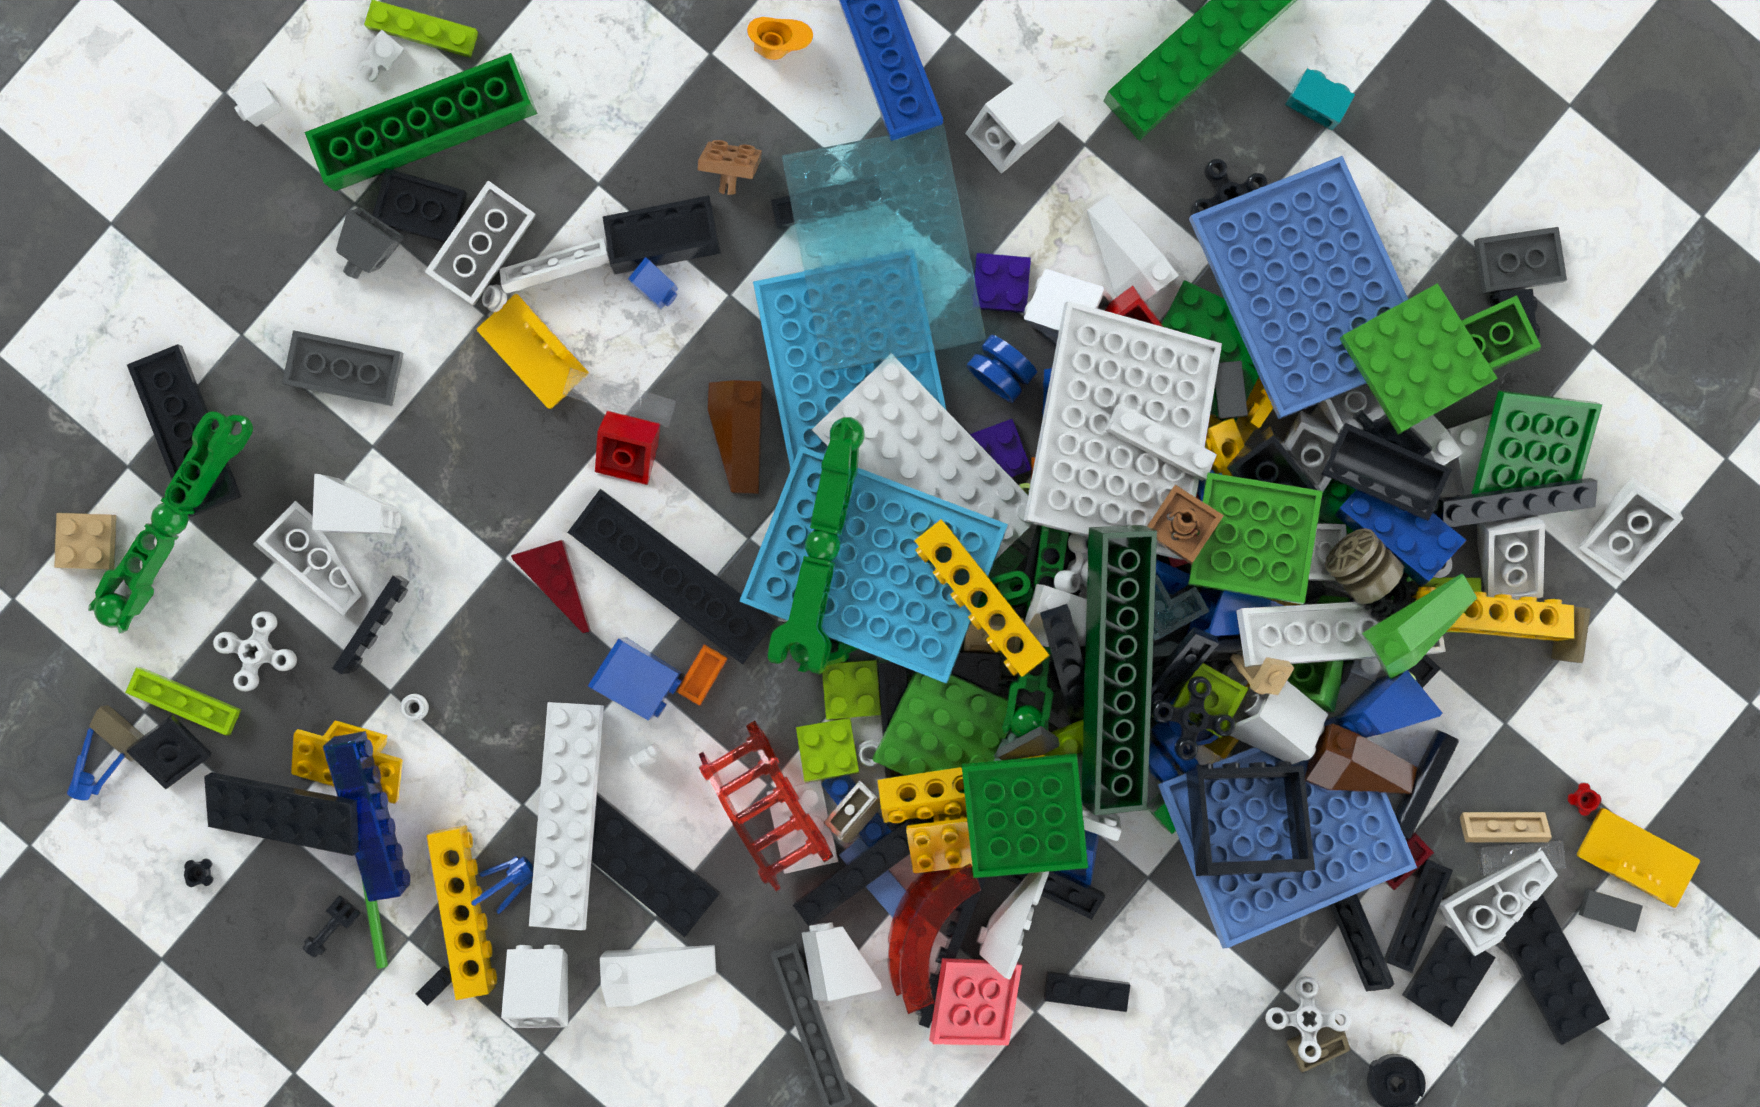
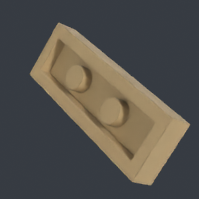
(1505, 827)

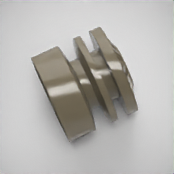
(1364, 566)

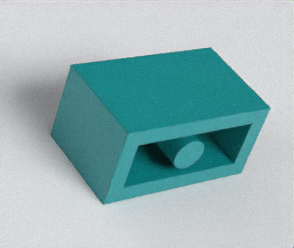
(1320, 98)

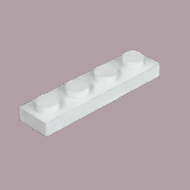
(554, 265)
(1160, 442)

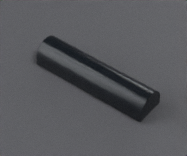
(1426, 780)

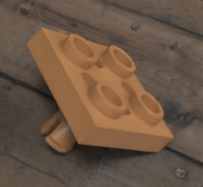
(729, 162)
(1188, 515)

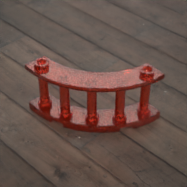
(782, 793)
(916, 925)

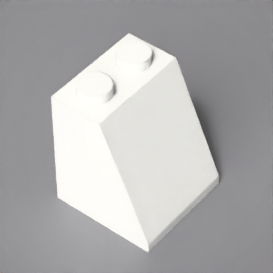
(1014, 122)
(1052, 292)
(347, 509)
(1280, 724)
(836, 964)
(536, 987)

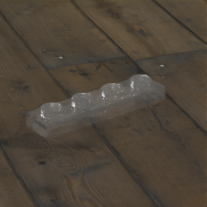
(619, 397)

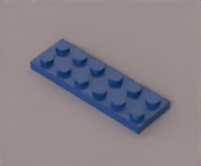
(892, 66)

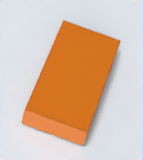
(702, 674)

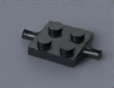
(1383, 428)
(982, 670)

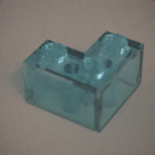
(1175, 612)

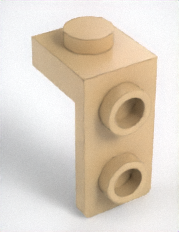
(1266, 678)

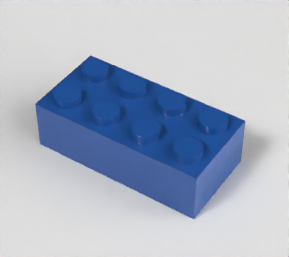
(1417, 543)

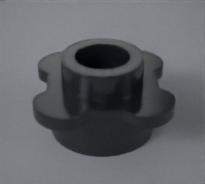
(190, 873)

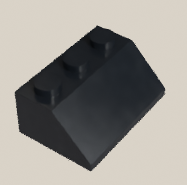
(1270, 461)

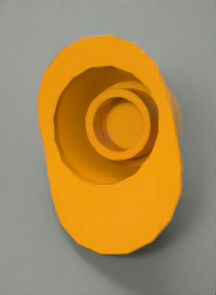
(778, 37)

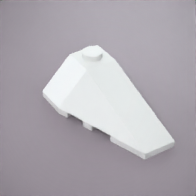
(309, 558)
(1048, 598)
(1004, 932)
(644, 974)

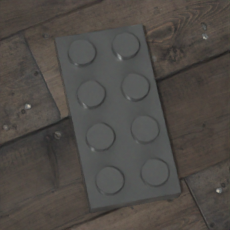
(342, 368)

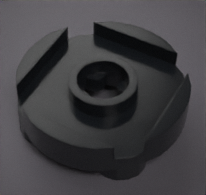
(1384, 1070)

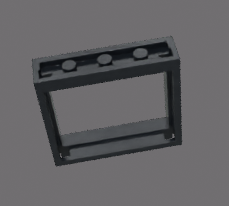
(1297, 817)

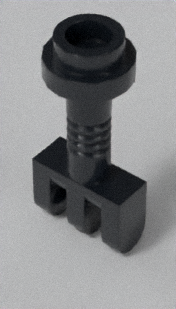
(315, 946)

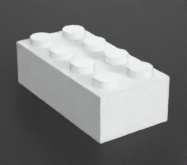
(480, 243)

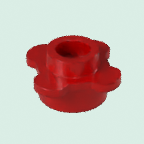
(1592, 802)

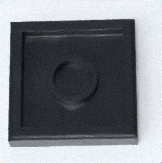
(168, 752)

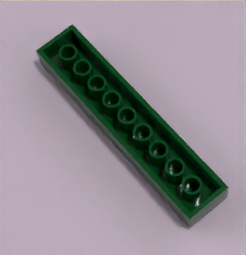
(1118, 668)

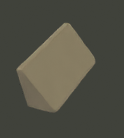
(1574, 649)
(115, 729)
(853, 813)
(1331, 1043)

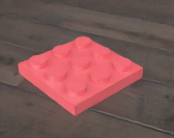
(973, 1004)

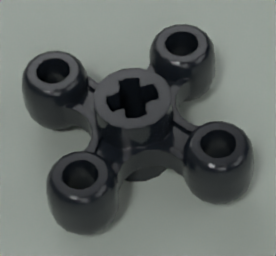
(1224, 185)
(1204, 720)

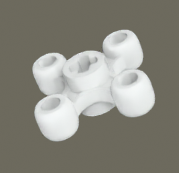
(1077, 570)
(245, 651)
(1320, 1019)

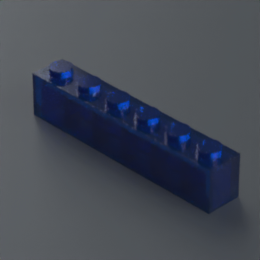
(359, 779)

